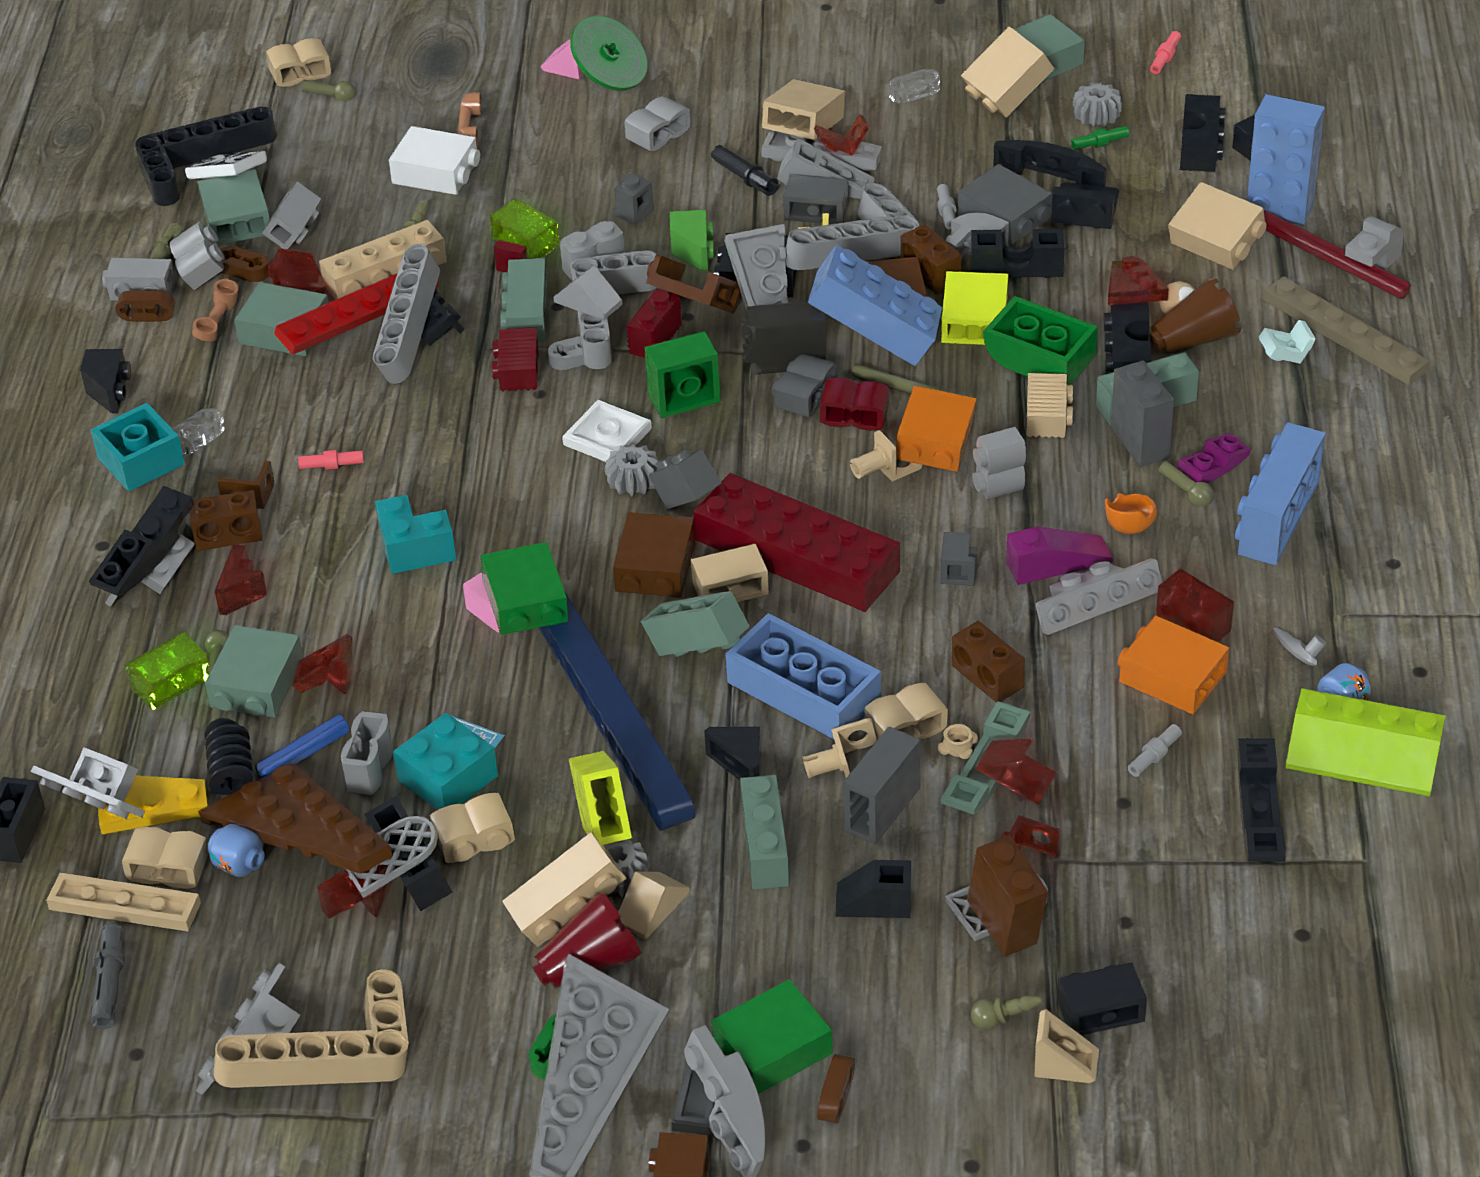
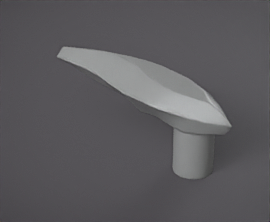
(1296, 647)

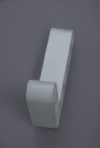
(870, 238)
(626, 275)

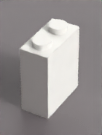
(434, 160)

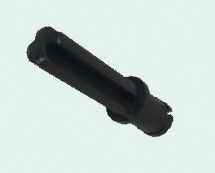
(752, 174)

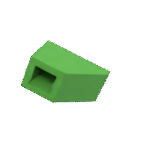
(690, 236)

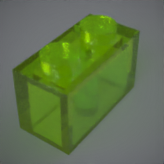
(525, 226)
(168, 670)

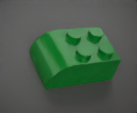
(1040, 340)

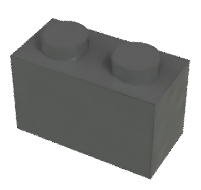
(811, 196)
(683, 477)

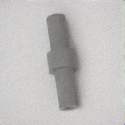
(946, 205)
(1154, 750)

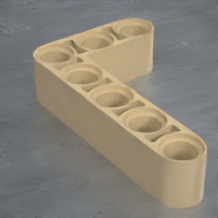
(324, 1057)

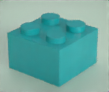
(137, 446)
(445, 763)

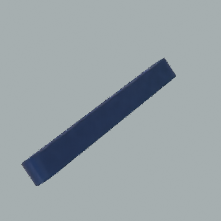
(619, 721)

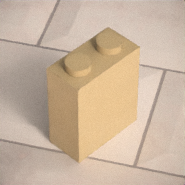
(1006, 72)
(801, 106)
(1217, 225)

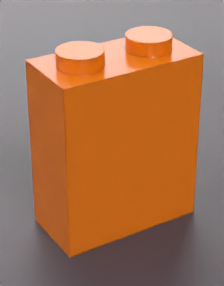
(935, 428)
(1173, 664)

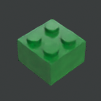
(682, 374)

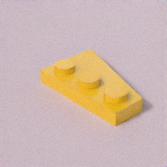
(161, 799)

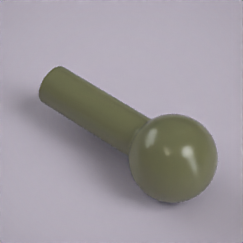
(341, 91)
(1198, 493)
(214, 644)

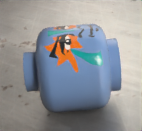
(1346, 681)
(236, 850)

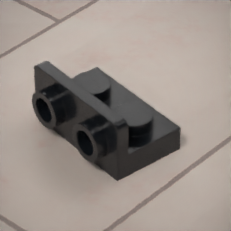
(439, 320)

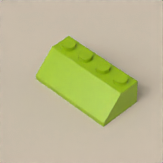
(1365, 742)

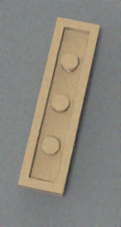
(123, 901)

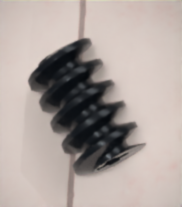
(227, 756)

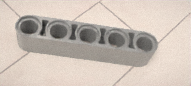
(406, 313)

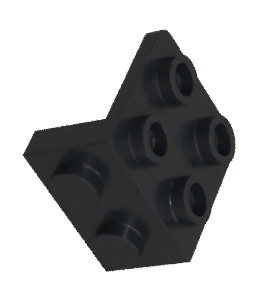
(1084, 205)

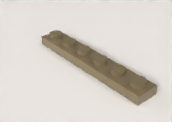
(1346, 330)

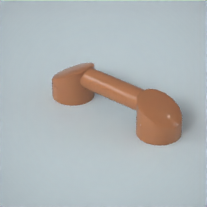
(470, 105)
(224, 299)

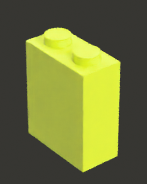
(971, 305)
(600, 797)

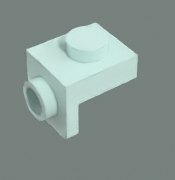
(1288, 346)

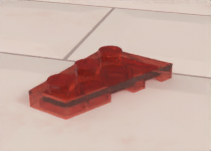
(1134, 283)

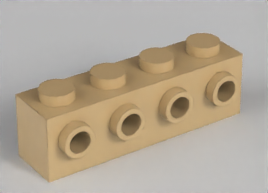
(378, 259)

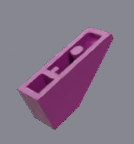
(1052, 552)

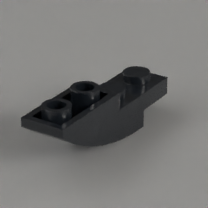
(145, 547)

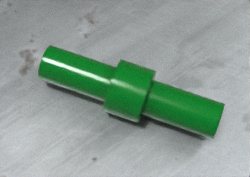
(1100, 137)

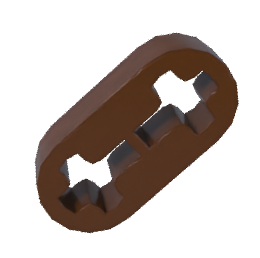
(244, 264)
(145, 306)
(836, 1088)

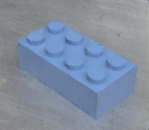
(1285, 157)
(875, 305)
(1280, 493)
(802, 675)

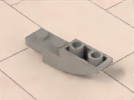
(737, 1108)

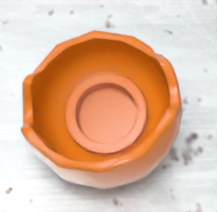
(1131, 513)

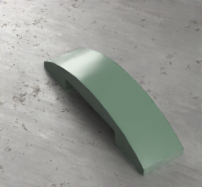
(972, 788)

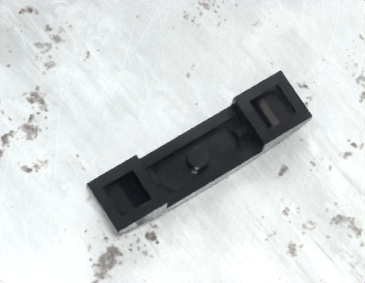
(1049, 159)
(1259, 800)

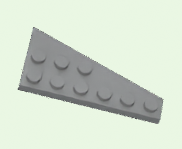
(592, 1056)

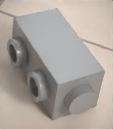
(291, 216)
(138, 275)

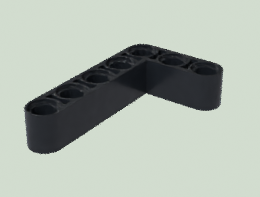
(196, 142)

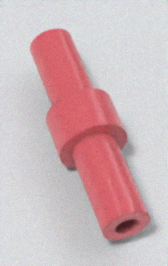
(1165, 52)
(330, 459)

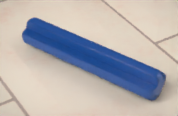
(304, 745)

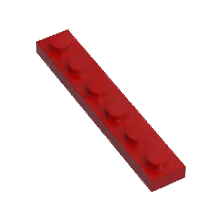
(336, 316)

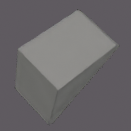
(590, 295)

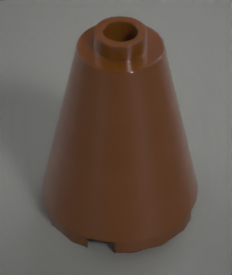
(1197, 320)

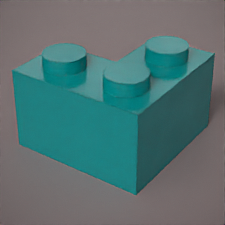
(413, 540)

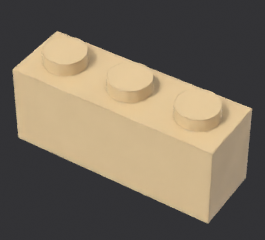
(563, 889)

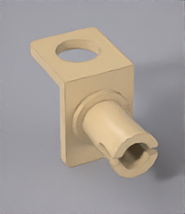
(882, 458)
(835, 758)

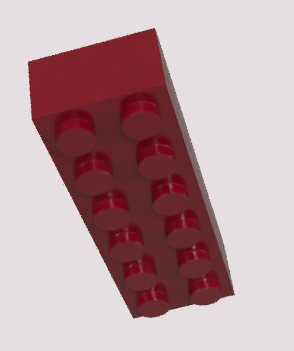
(799, 541)

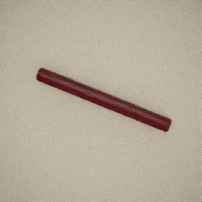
(1335, 256)

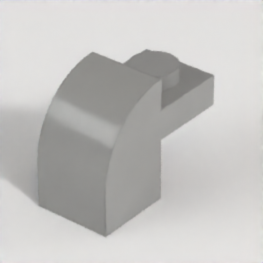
(961, 230)
(1376, 244)

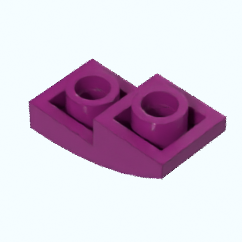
(1216, 459)

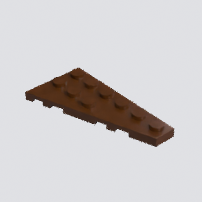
(297, 812)

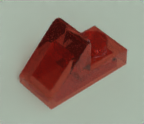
(238, 582)
(328, 663)
(1009, 765)
(341, 894)

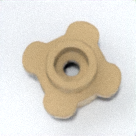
(958, 741)

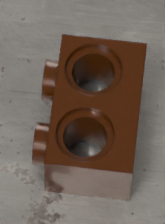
(933, 254)
(225, 520)
(988, 661)

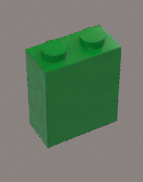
(524, 588)
(774, 1035)

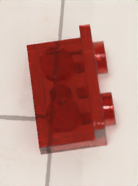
(296, 271)

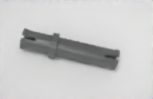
(108, 963)

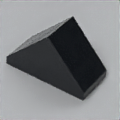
(735, 749)

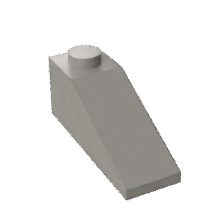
(810, 161)

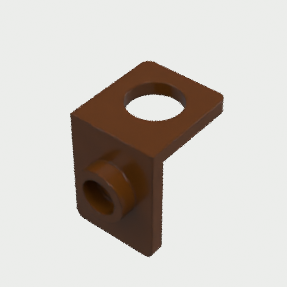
(262, 493)

